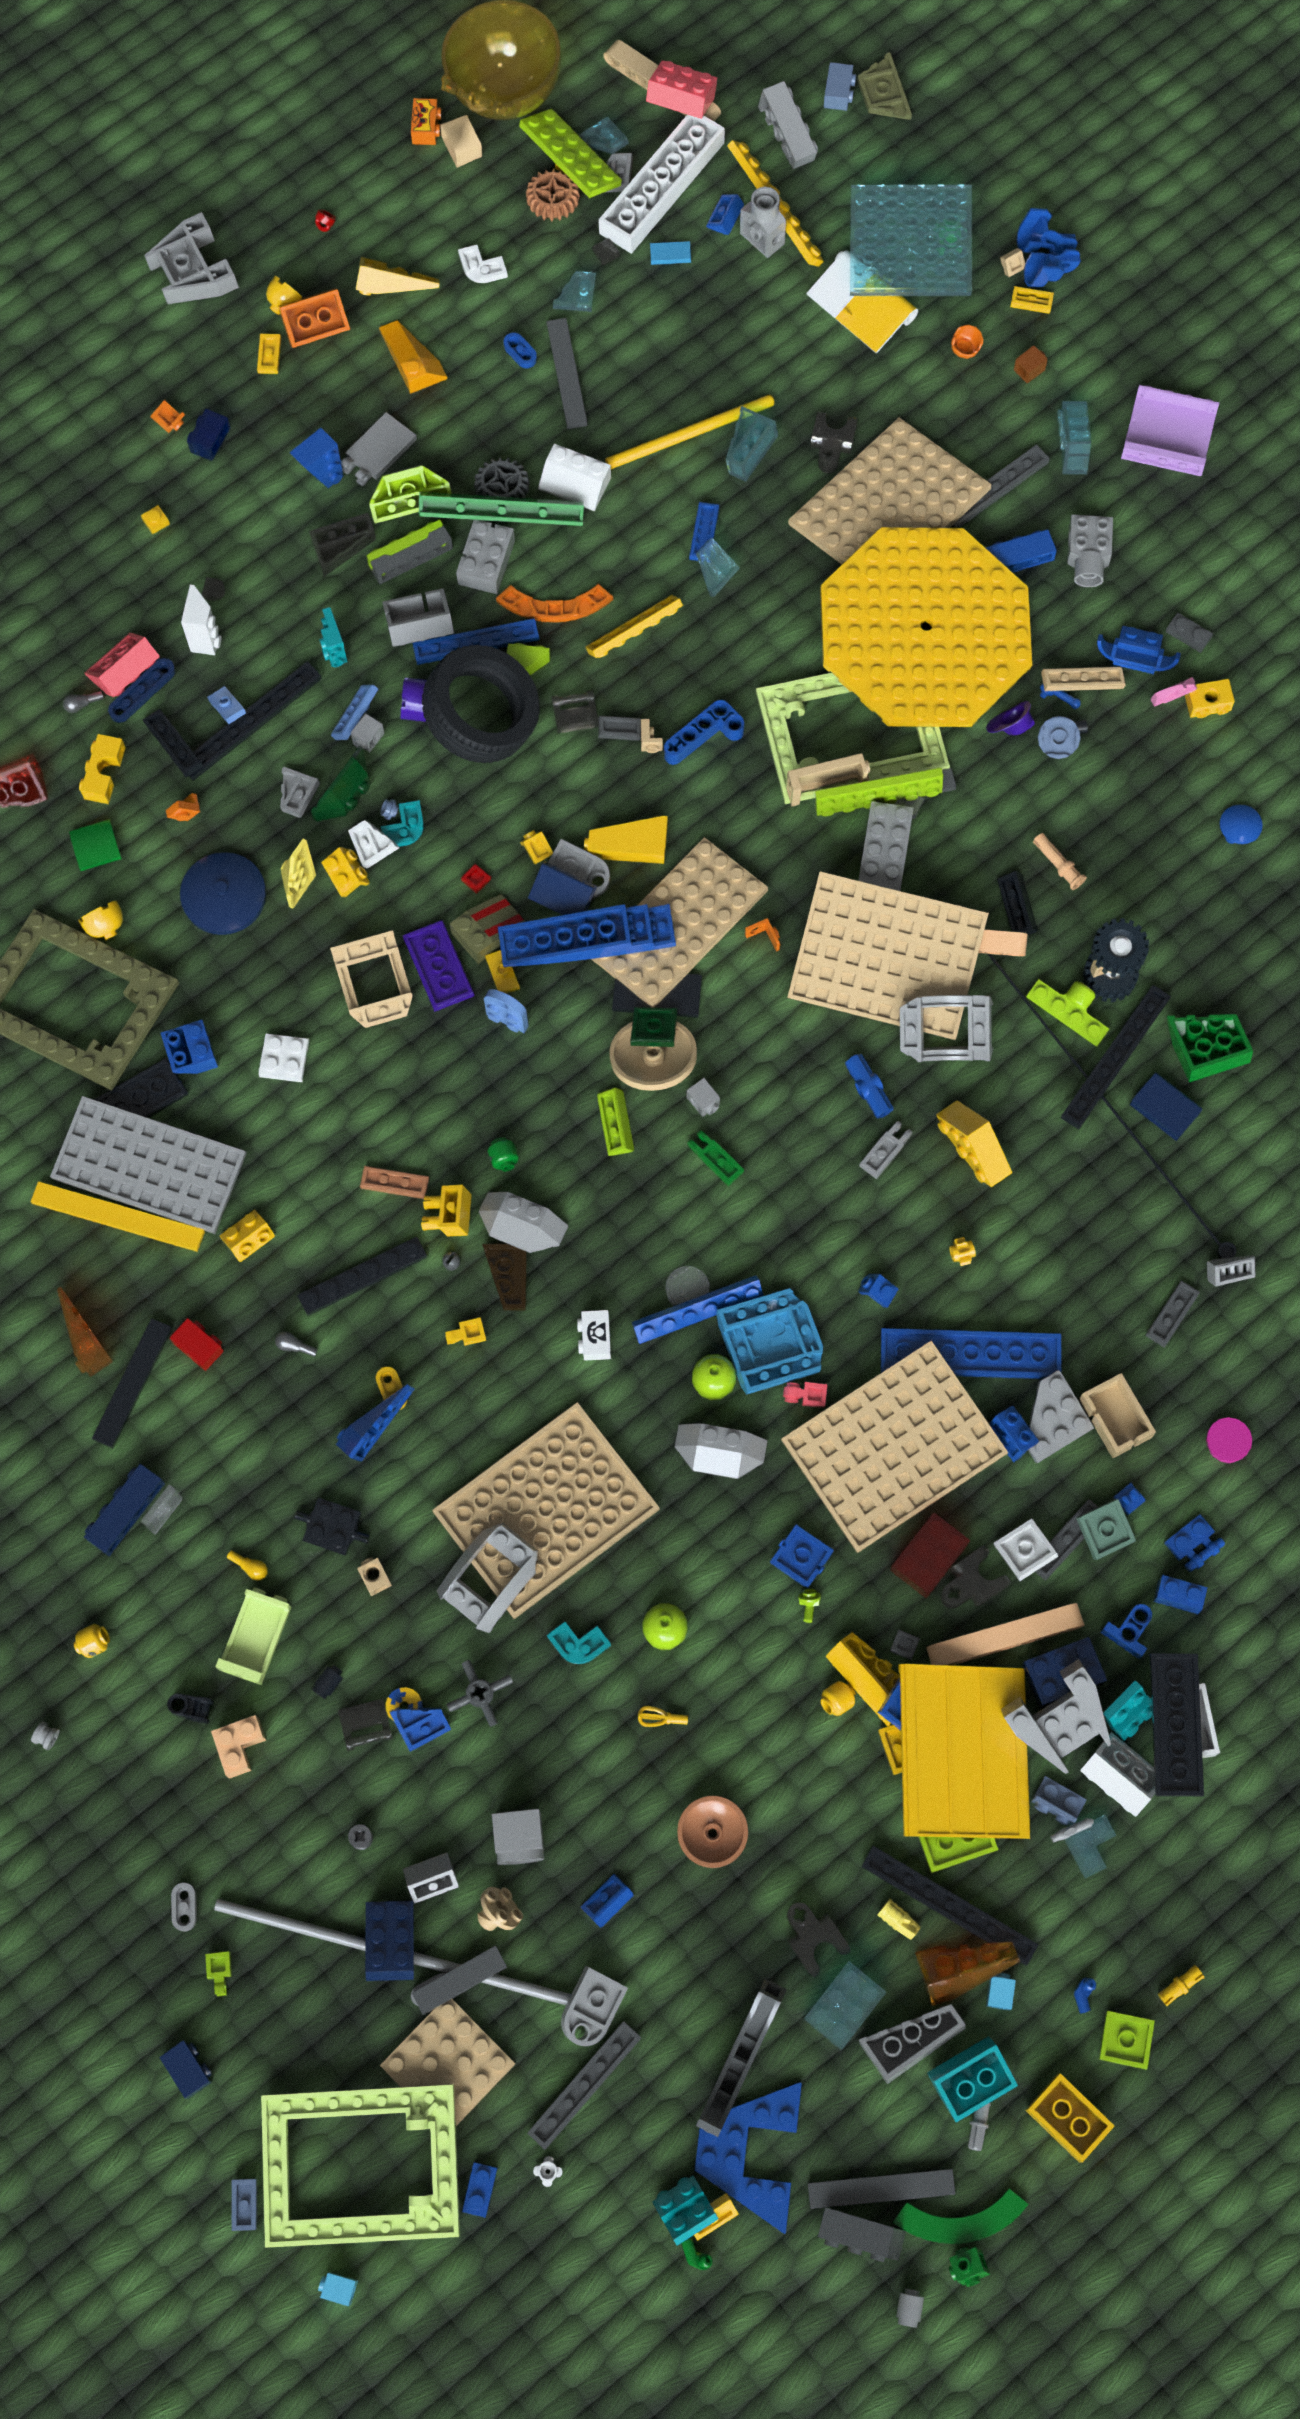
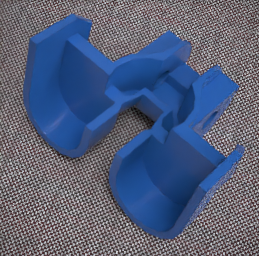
(1043, 267)

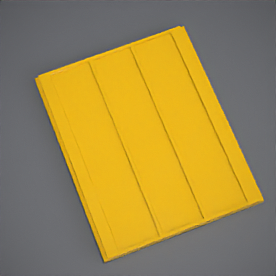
(959, 1753)

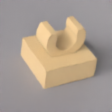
(1013, 262)

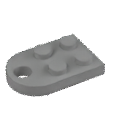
(581, 864)
(591, 2006)

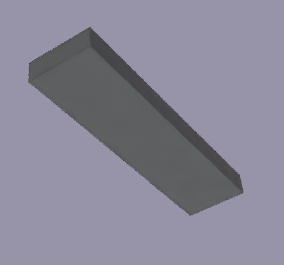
(1066, 1541)
(459, 1980)

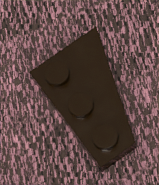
(508, 1271)

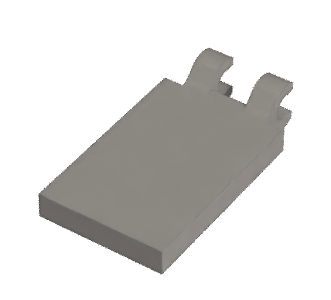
(378, 449)

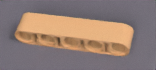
(1003, 943)

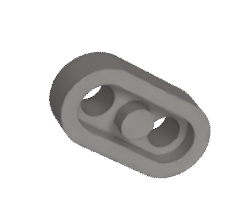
(184, 1907)

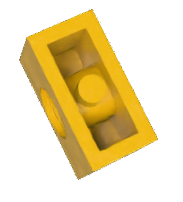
(1218, 691)

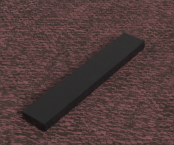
(132, 1383)

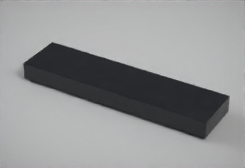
(172, 743)

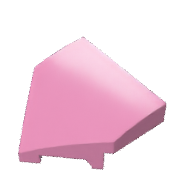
(1174, 692)

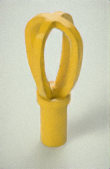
(666, 1717)

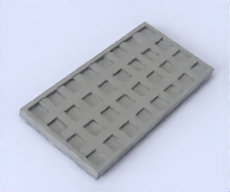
(148, 1165)

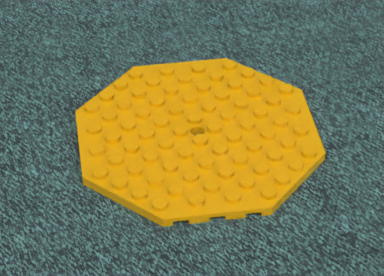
(915, 675)

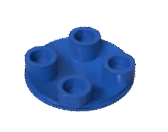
(1240, 824)

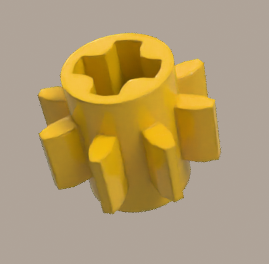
(962, 1251)

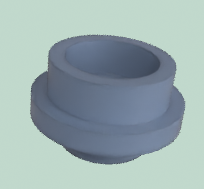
(389, 809)

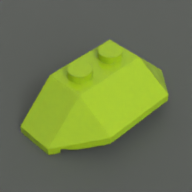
(399, 492)

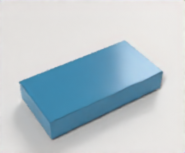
(670, 253)

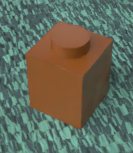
(1030, 364)

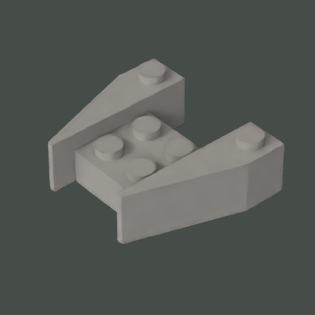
(185, 266)
(1064, 1722)

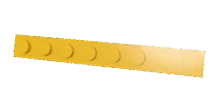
(761, 179)

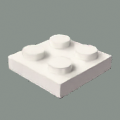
(283, 1057)
(1025, 1549)

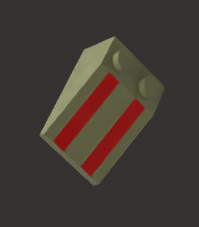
(479, 926)

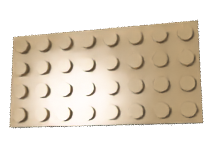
(706, 900)

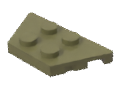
(883, 90)

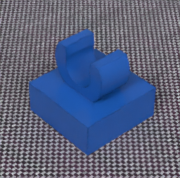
(1129, 1499)

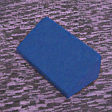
(725, 213)
(607, 1900)

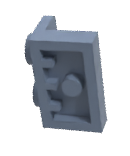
(1059, 1801)

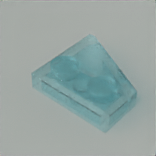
(604, 137)

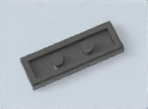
(1172, 1314)

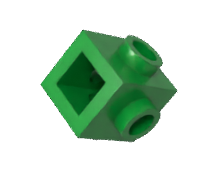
(968, 2266)

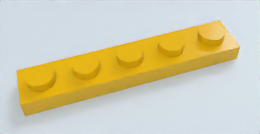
(634, 626)

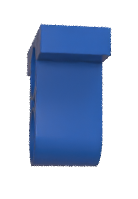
(1132, 1625)

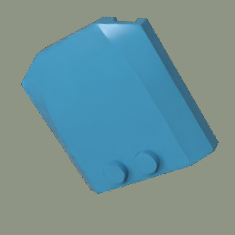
(770, 1340)

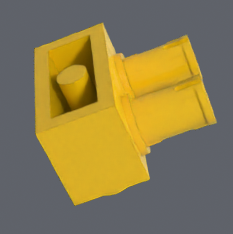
(454, 1211)

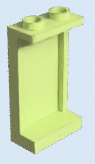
(254, 1636)

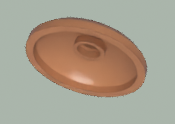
(715, 1814)

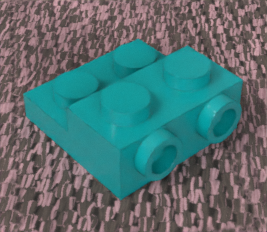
(331, 640)
(1129, 1711)
(684, 2209)

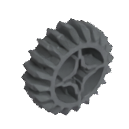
(509, 476)

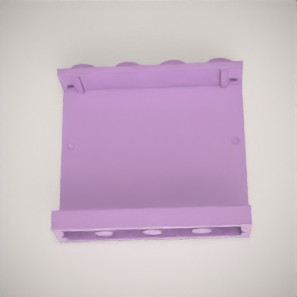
(1170, 430)

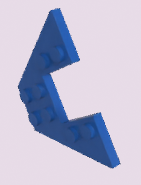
(723, 2157)

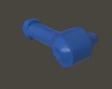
(1074, 703)

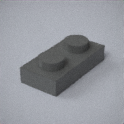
(1189, 632)

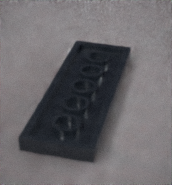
(1176, 1725)

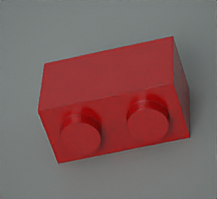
(197, 1344)

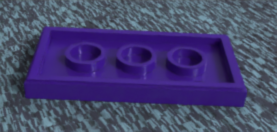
(438, 965)

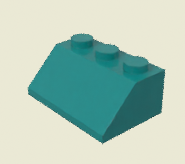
(972, 2079)

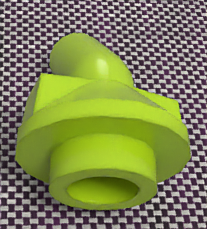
(810, 1599)

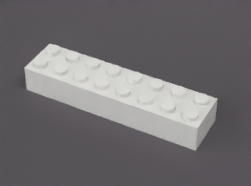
(661, 181)

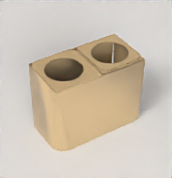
(461, 140)

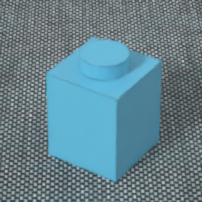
(1000, 1992)
(337, 2288)

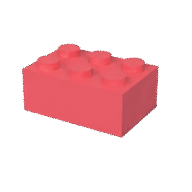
(681, 89)

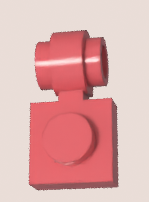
(812, 1394)

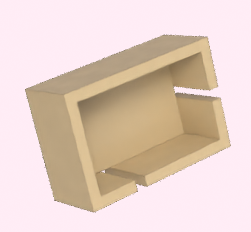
(1117, 1415)

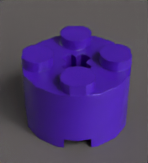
(412, 699)

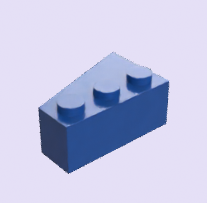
(320, 457)

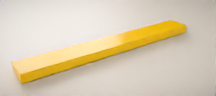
(117, 1216)

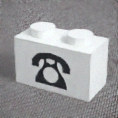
(595, 1335)

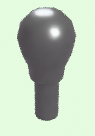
(74, 702)
(288, 1342)

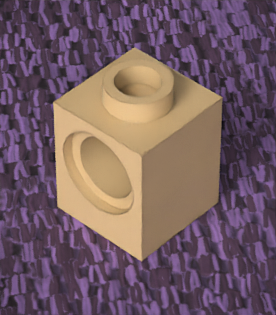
(377, 1585)

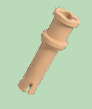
(1065, 868)

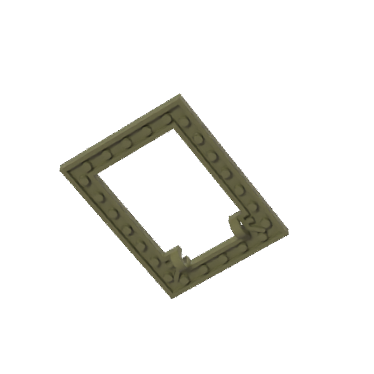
(96, 1063)

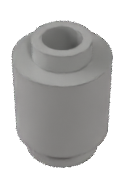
(910, 2308)

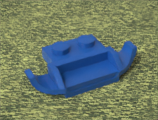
(1137, 651)

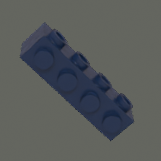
(124, 1509)

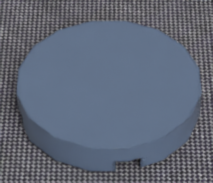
(1059, 737)

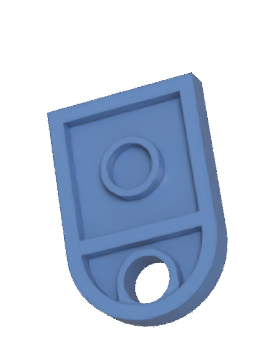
(506, 1009)

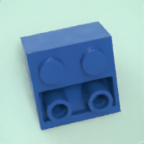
(189, 1048)

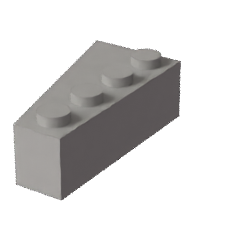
(905, 2045)

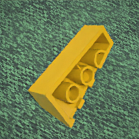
(864, 1671)

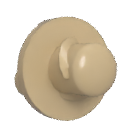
(498, 1910)

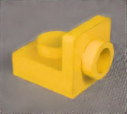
(536, 846)

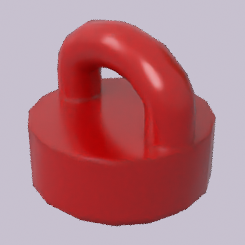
(326, 218)

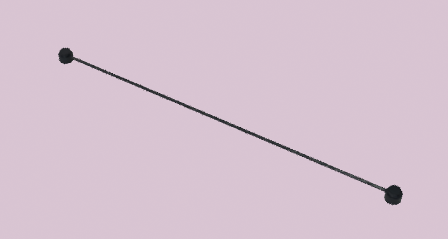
(1226, 1249)

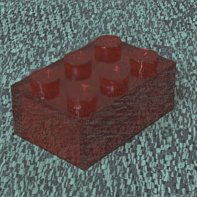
(930, 1555)

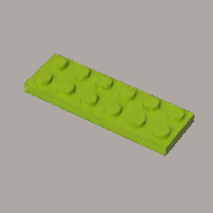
(570, 153)
(886, 790)

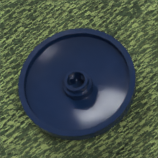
(223, 893)

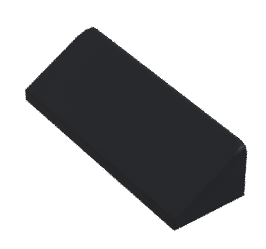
(1017, 903)

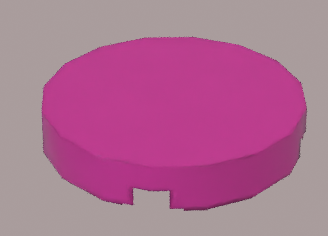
(1229, 1440)

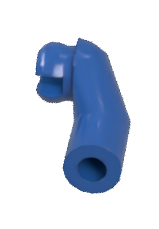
(1082, 1992)

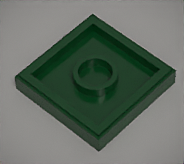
(654, 1027)

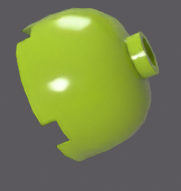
(714, 1377)
(665, 1626)

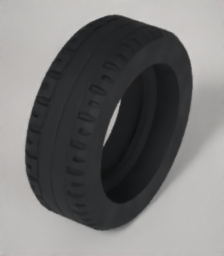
(505, 674)

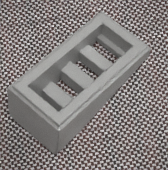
(1217, 1273)

